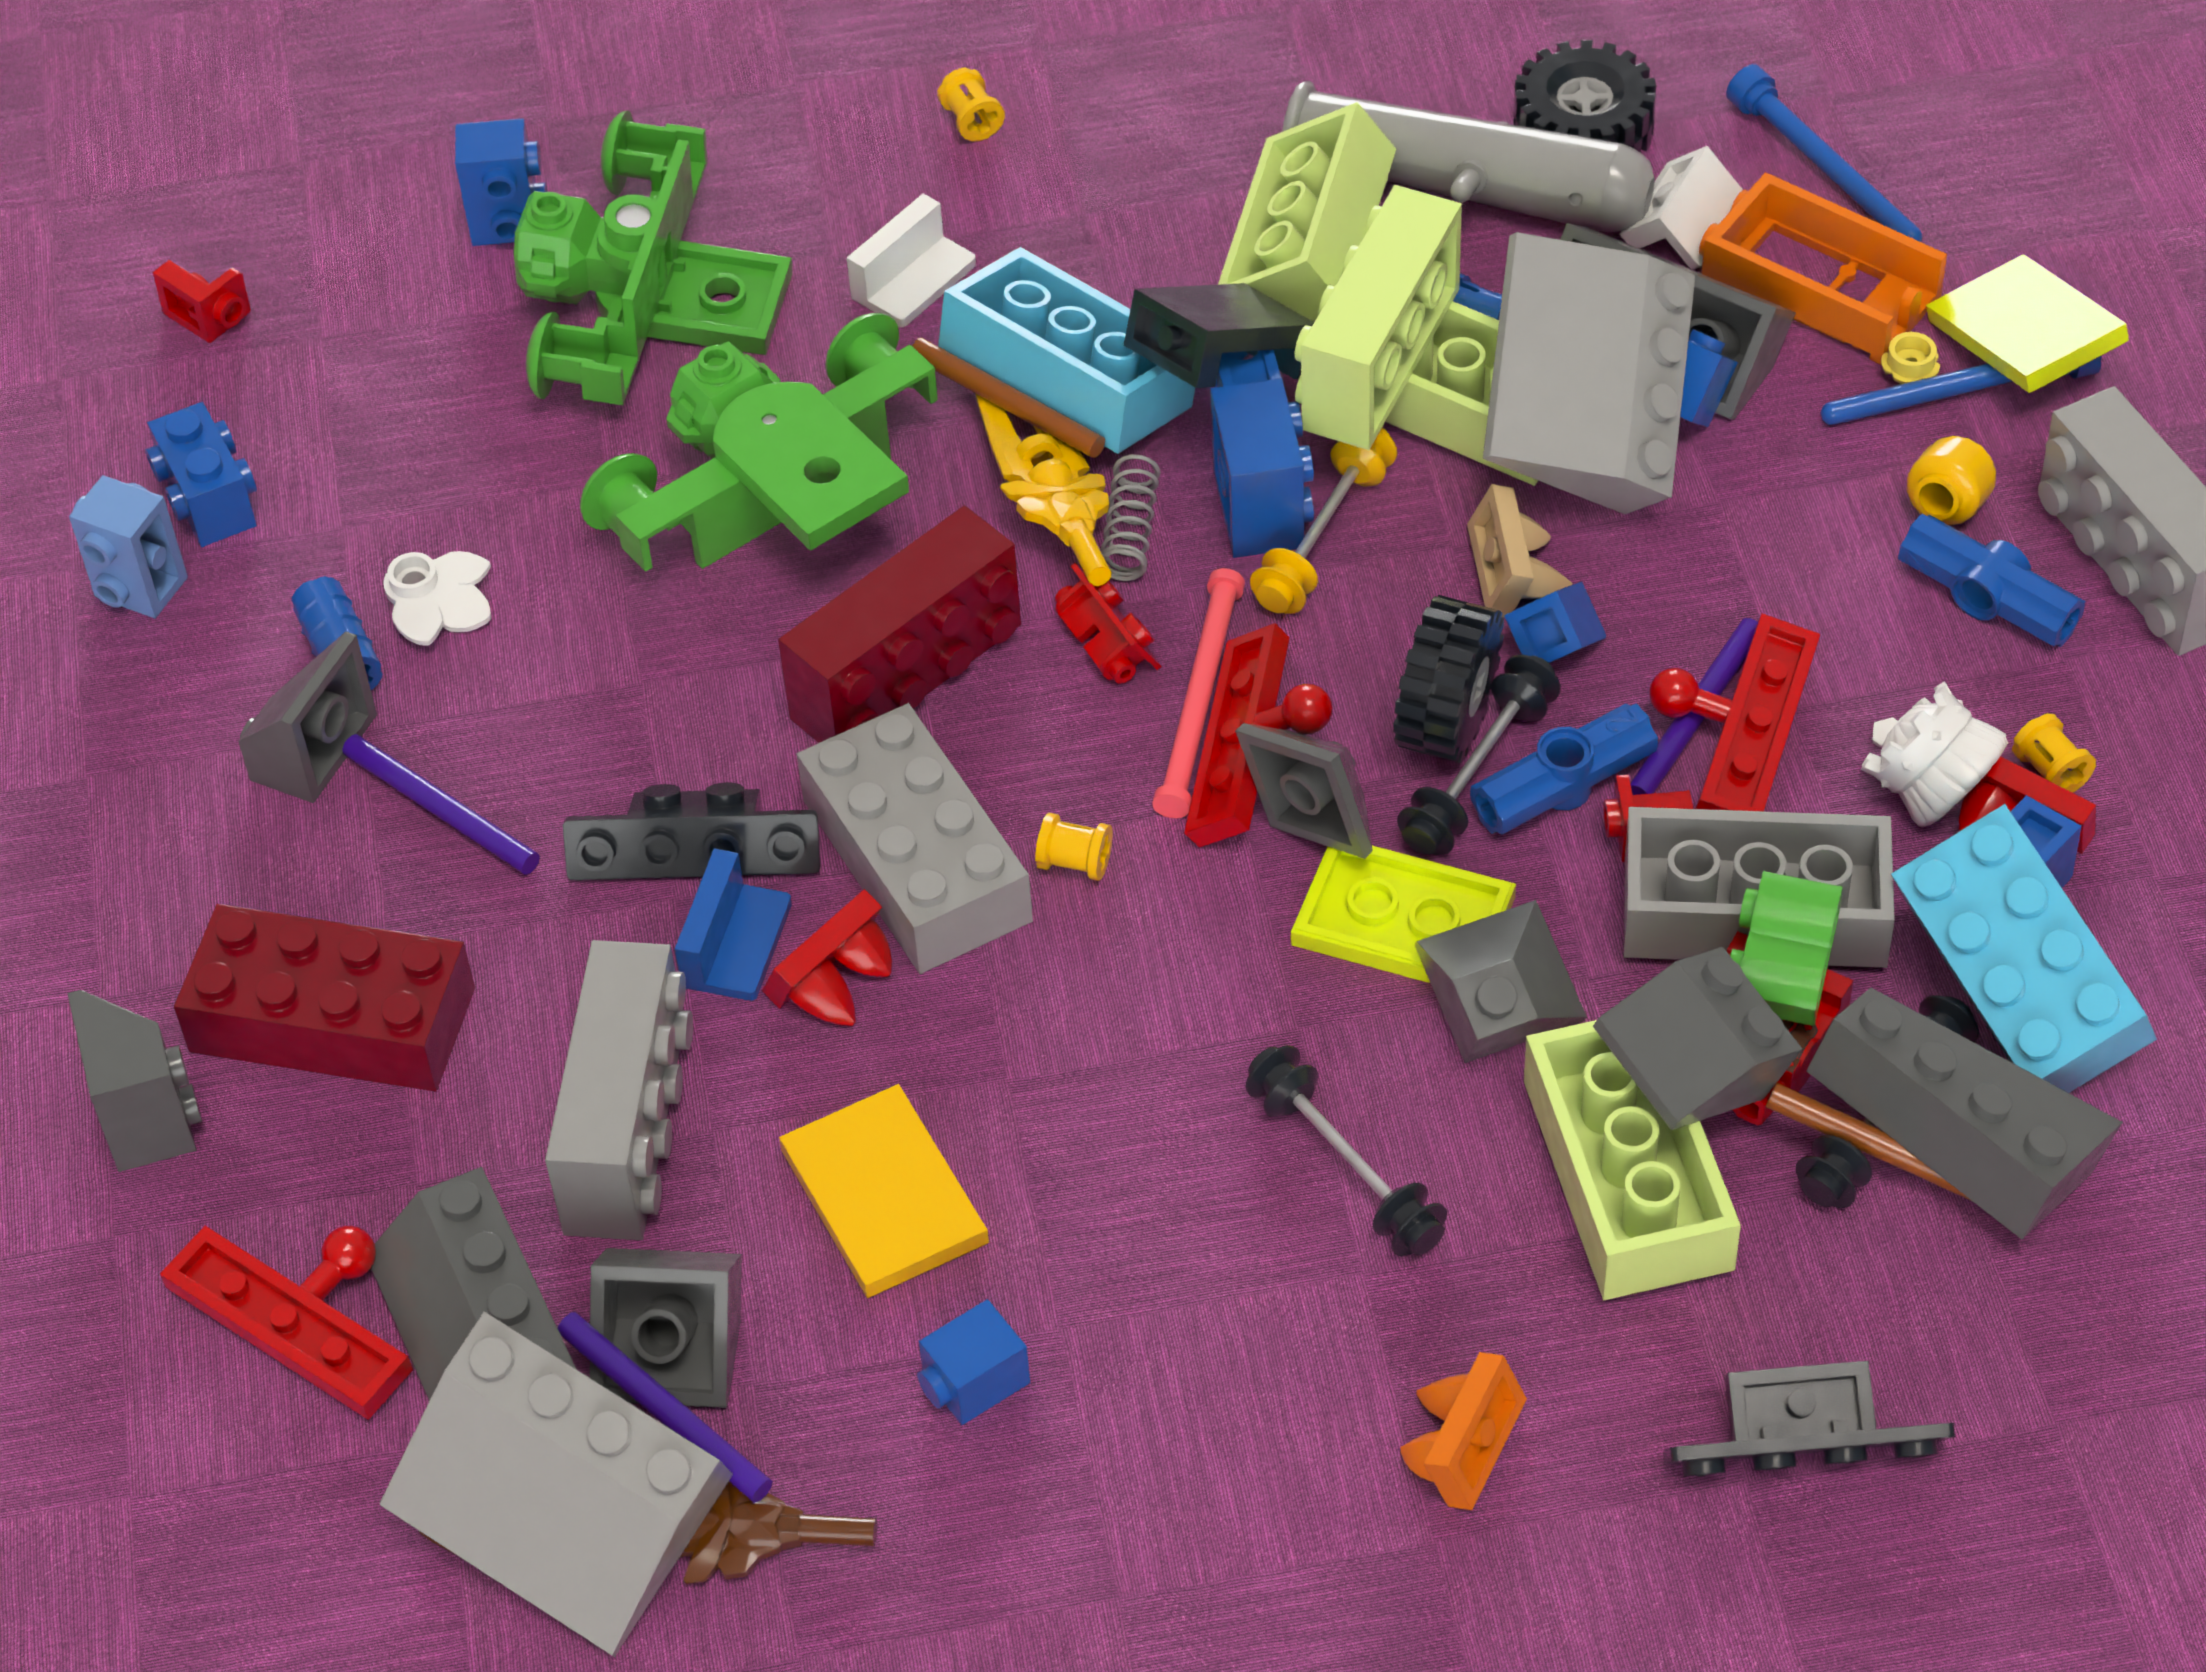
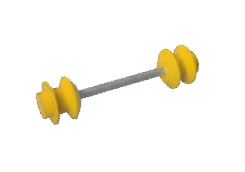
(1286, 574)

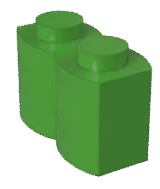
(1789, 942)

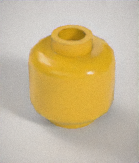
(1951, 480)

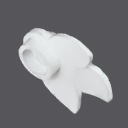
(436, 594)

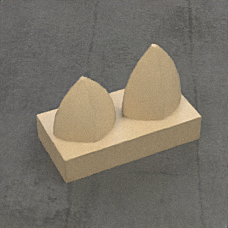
(1501, 548)

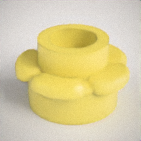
(1911, 358)

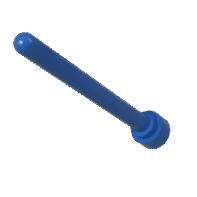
(1755, 93)
(1925, 391)

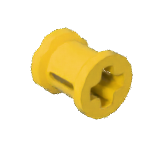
(964, 107)
(2053, 753)
(1073, 846)

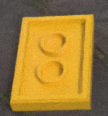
(883, 1190)

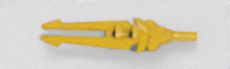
(1053, 490)

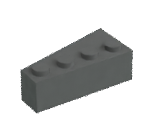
(1963, 1109)

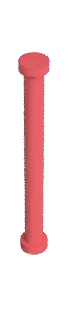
(1173, 798)

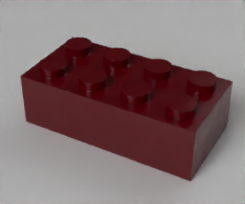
(902, 627)
(325, 997)

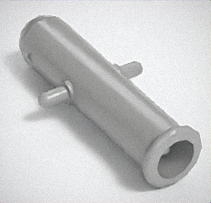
(1501, 163)

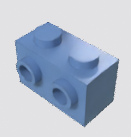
(128, 546)

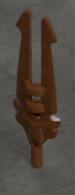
(744, 1532)

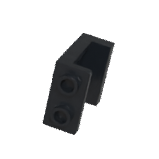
(1193, 325)

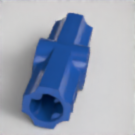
(1991, 580)
(1563, 768)

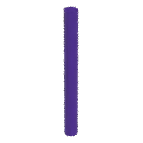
(1683, 728)
(441, 804)
(662, 1403)

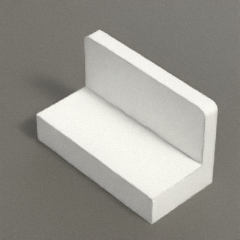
(1684, 203)
(907, 263)

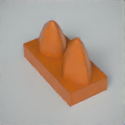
(1477, 1420)

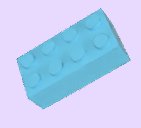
(1060, 347)
(2024, 953)

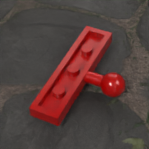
(1246, 694)
(1755, 718)
(293, 1319)

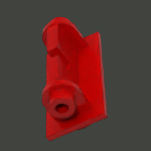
(1121, 639)

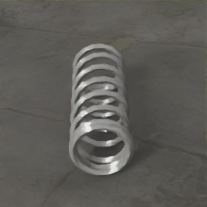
(1123, 549)

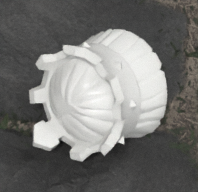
(1934, 755)

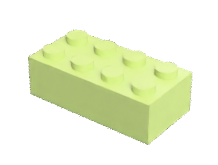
(1309, 207)
(1379, 316)
(1452, 387)
(1636, 1189)

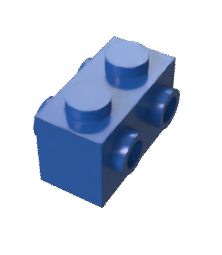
(496, 177)
(201, 473)

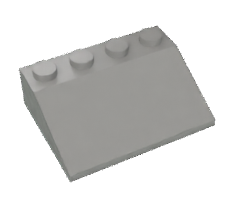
(1590, 370)
(552, 1484)

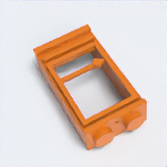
(1907, 268)

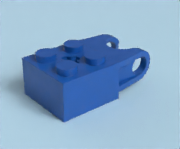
(1258, 457)

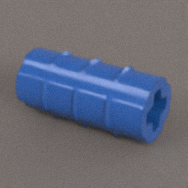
(326, 615)

